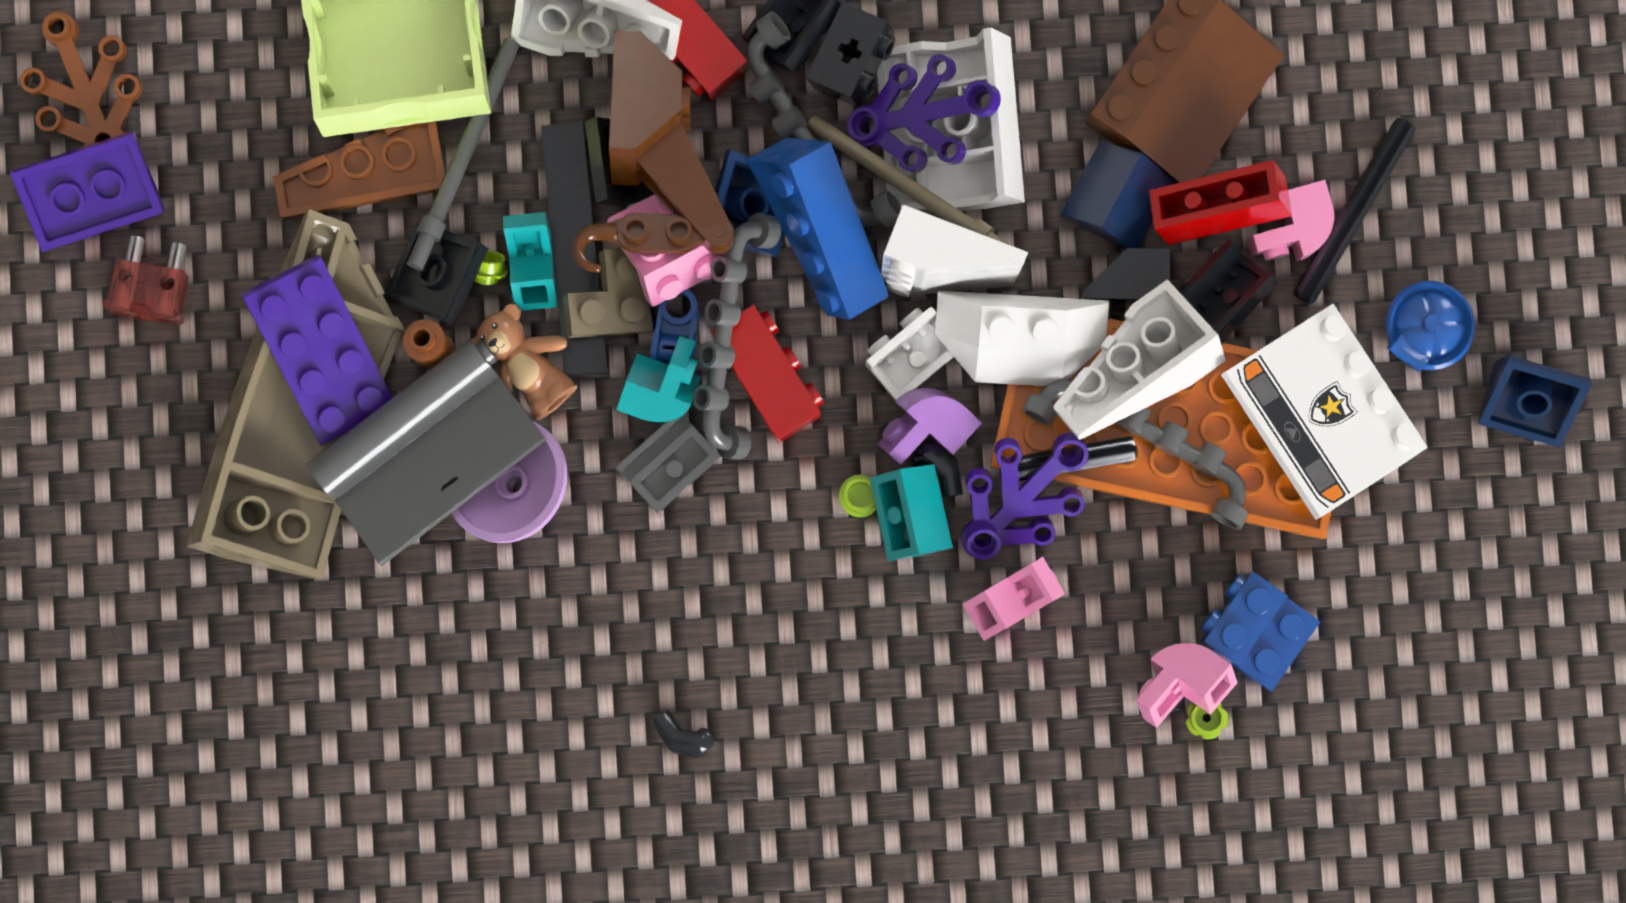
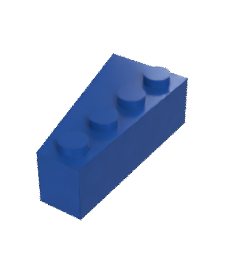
(820, 223)

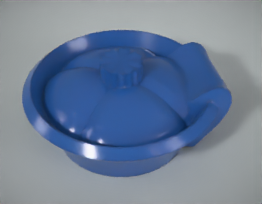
(1429, 325)

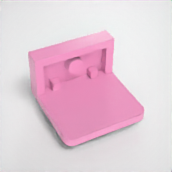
(666, 274)

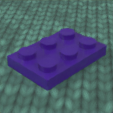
(87, 191)

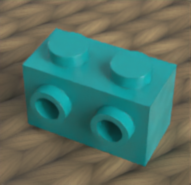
(911, 512)

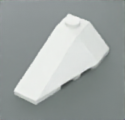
(590, 24)
(1149, 358)

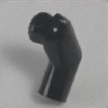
(945, 465)
(683, 741)

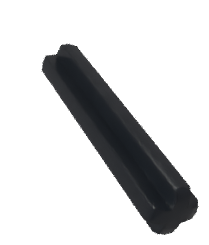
(1100, 454)

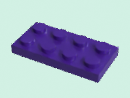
(317, 348)

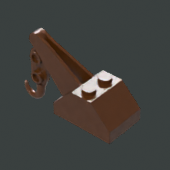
(653, 147)

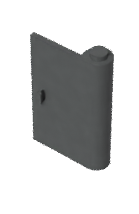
(438, 430)

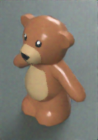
(522, 363)

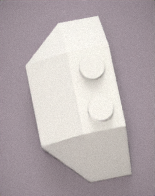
(1019, 335)

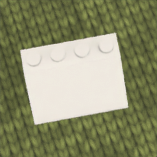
(941, 256)

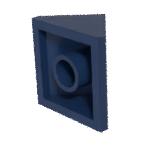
(1115, 195)
(742, 196)
(1532, 400)

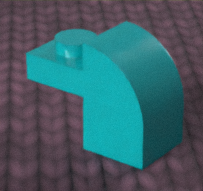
(531, 261)
(661, 390)

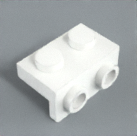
(909, 356)

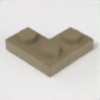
(616, 310)

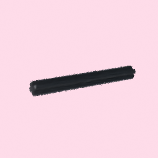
(1354, 210)

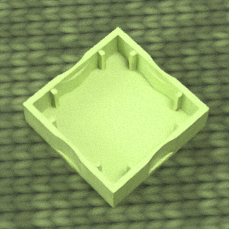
(394, 63)

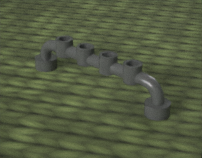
(791, 121)
(725, 313)
(1168, 440)

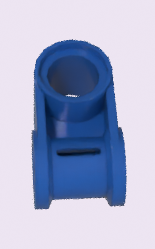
(670, 328)

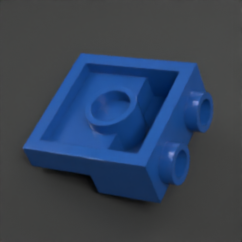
(1258, 629)

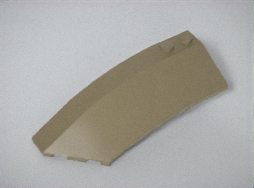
(258, 491)

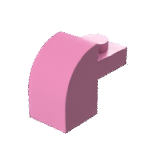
(1304, 230)
(1013, 598)
(1185, 672)

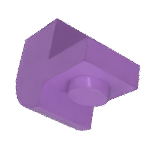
(927, 413)

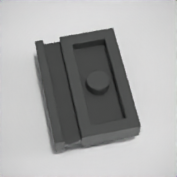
(668, 462)

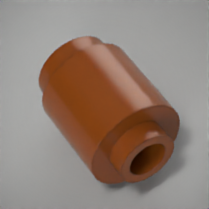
(427, 343)

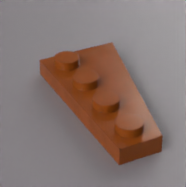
(365, 172)

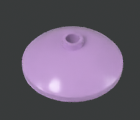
(510, 516)

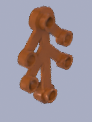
(86, 94)

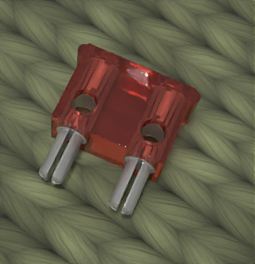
(146, 293)

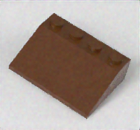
(1186, 86)

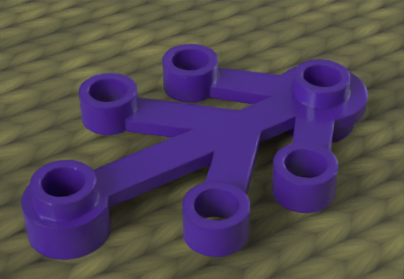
(917, 114)
(1021, 500)

